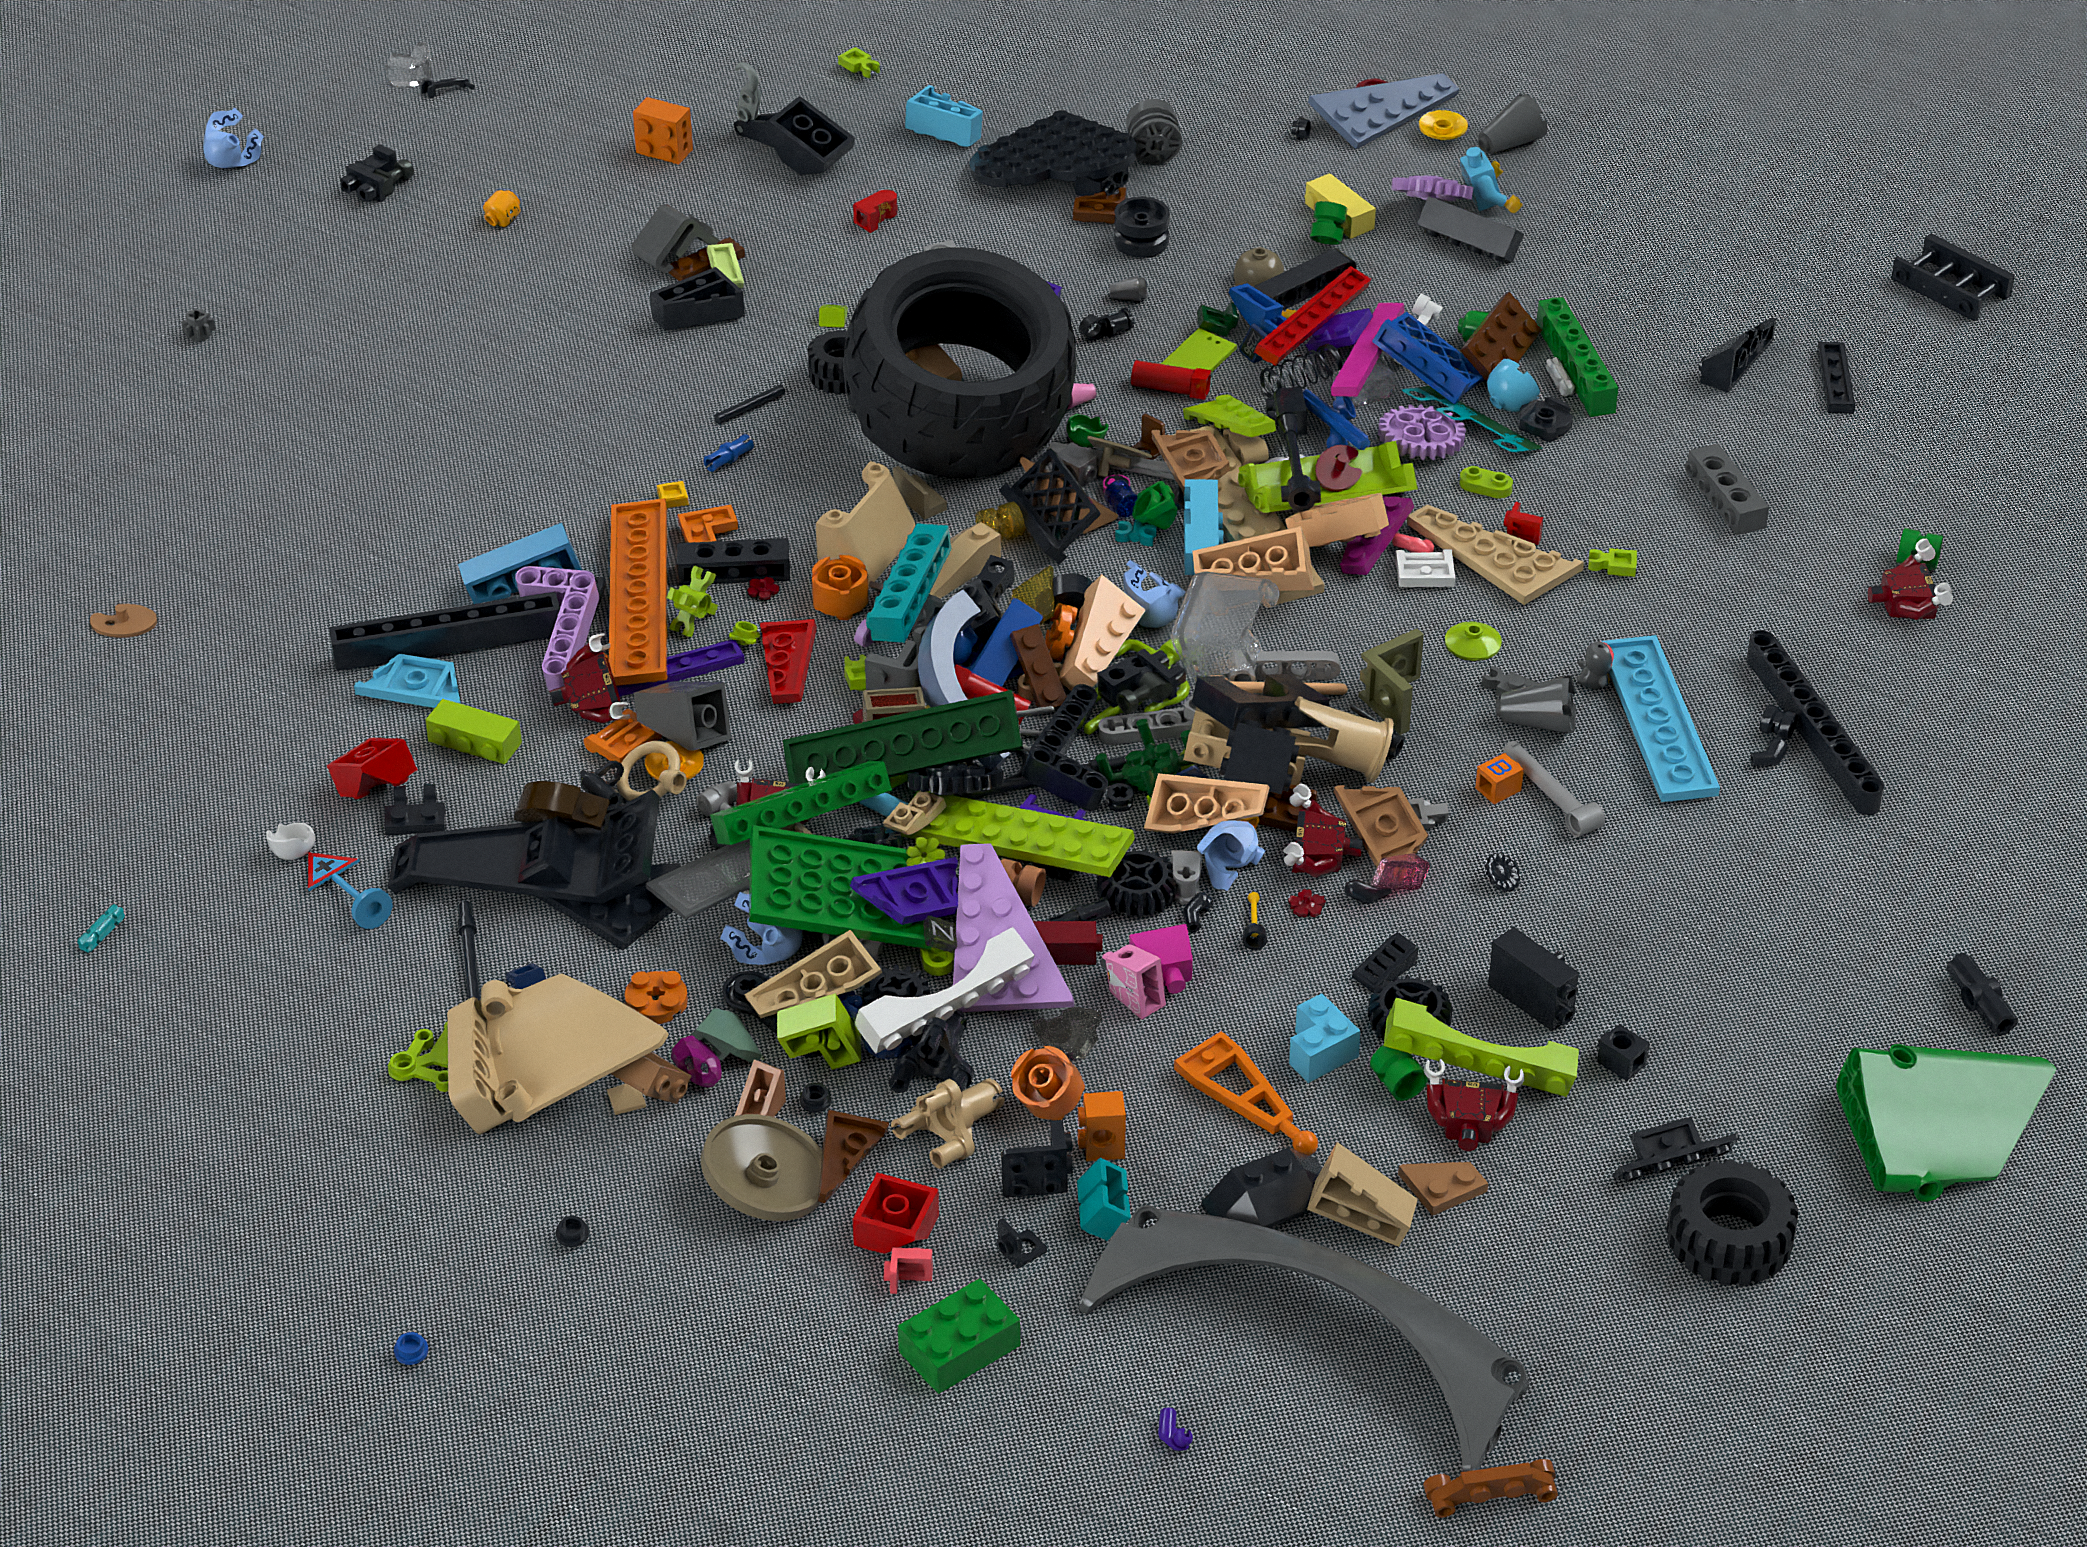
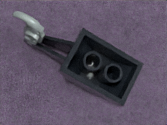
(799, 132)

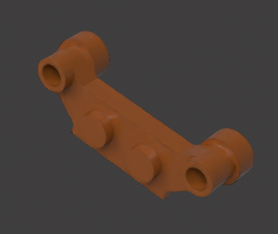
(1491, 1483)

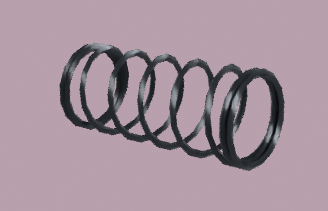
(1329, 372)

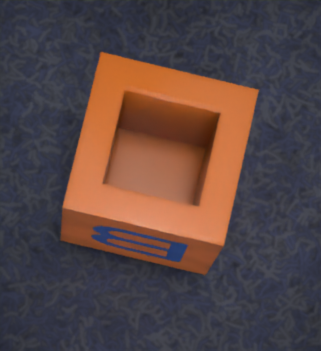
(1499, 778)

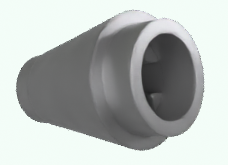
(1129, 289)

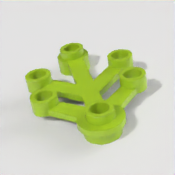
(409, 1064)

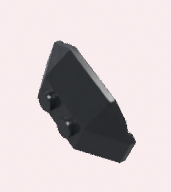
(1265, 1189)

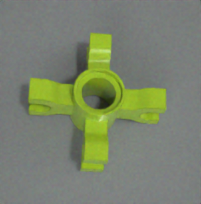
(692, 601)

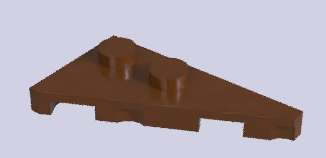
(845, 1146)

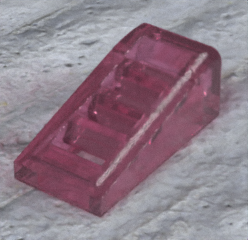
(1401, 872)

